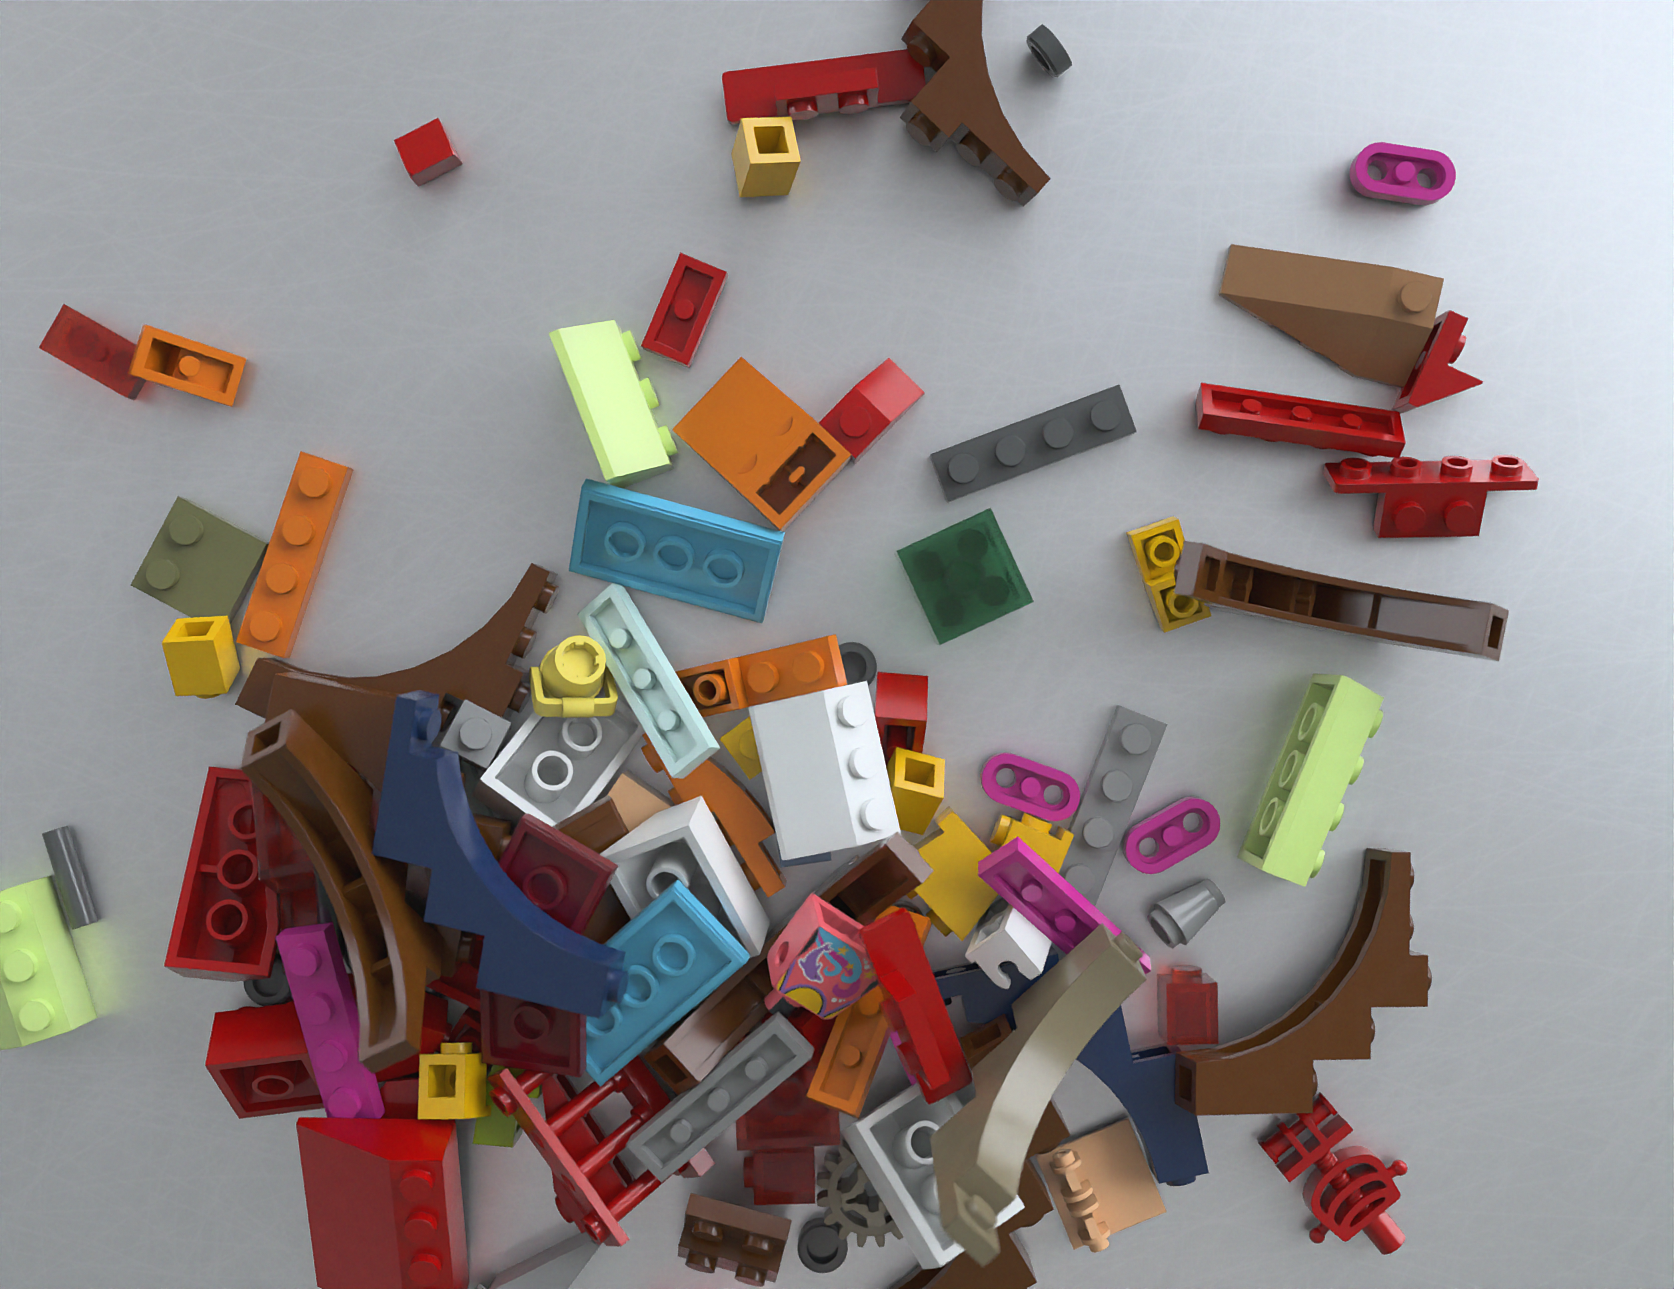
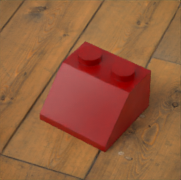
(262, 1061)

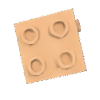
(1101, 1185)

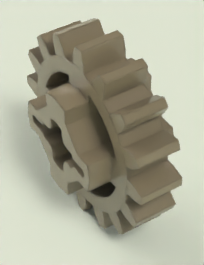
(852, 1196)

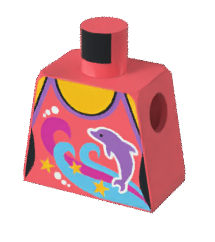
(818, 963)

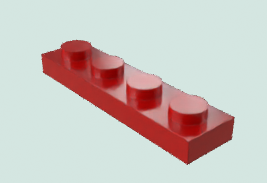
(1300, 420)

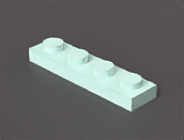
(648, 681)

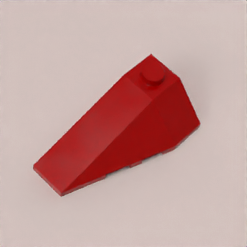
(224, 913)

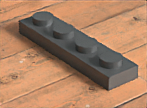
(1033, 443)

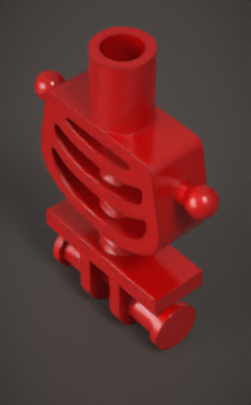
(1355, 1196)

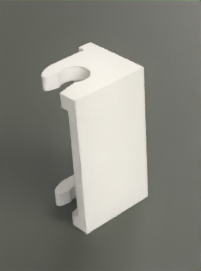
(1007, 936)

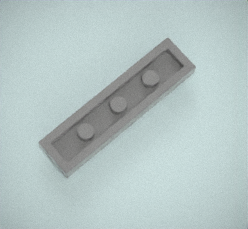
(1110, 799)
(721, 1097)

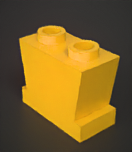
(954, 888)

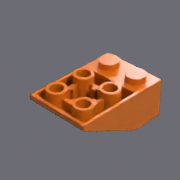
(762, 444)

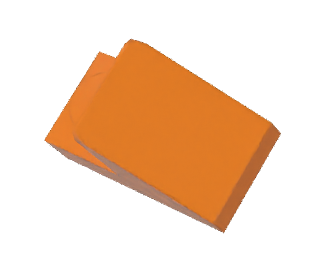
(186, 365)

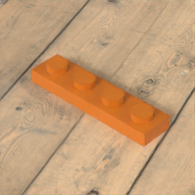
(294, 555)
(856, 1046)

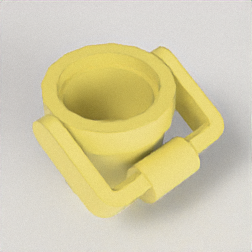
(571, 681)

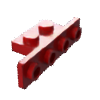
(822, 86)
(1429, 496)
(915, 1006)

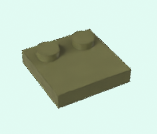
(200, 562)

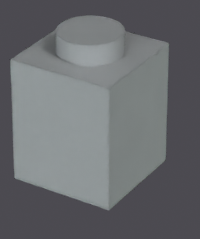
(476, 735)

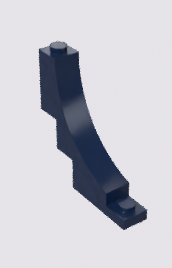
(430, 825)
(1138, 1077)

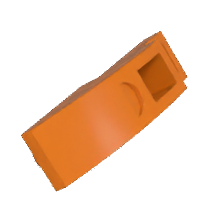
(765, 676)
(738, 813)

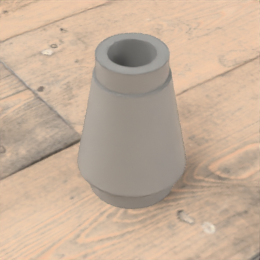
(1185, 913)

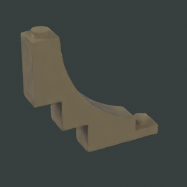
(986, 1142)

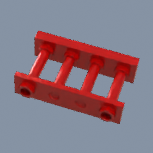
(647, 1100)

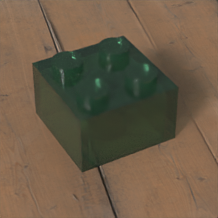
(963, 577)

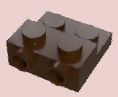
(733, 1240)

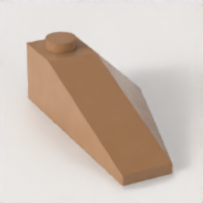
(1349, 311)

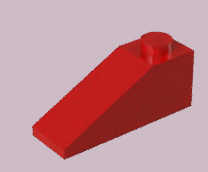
(578, 1142)

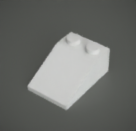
(558, 764)

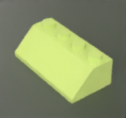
(1312, 778)

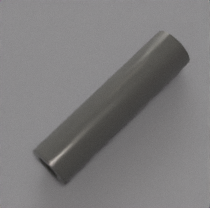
(70, 877)

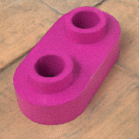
(1399, 173)
(1028, 786)
(1170, 836)

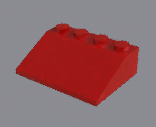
(384, 1202)

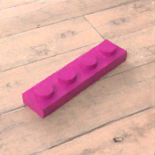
(1044, 896)
(329, 1020)

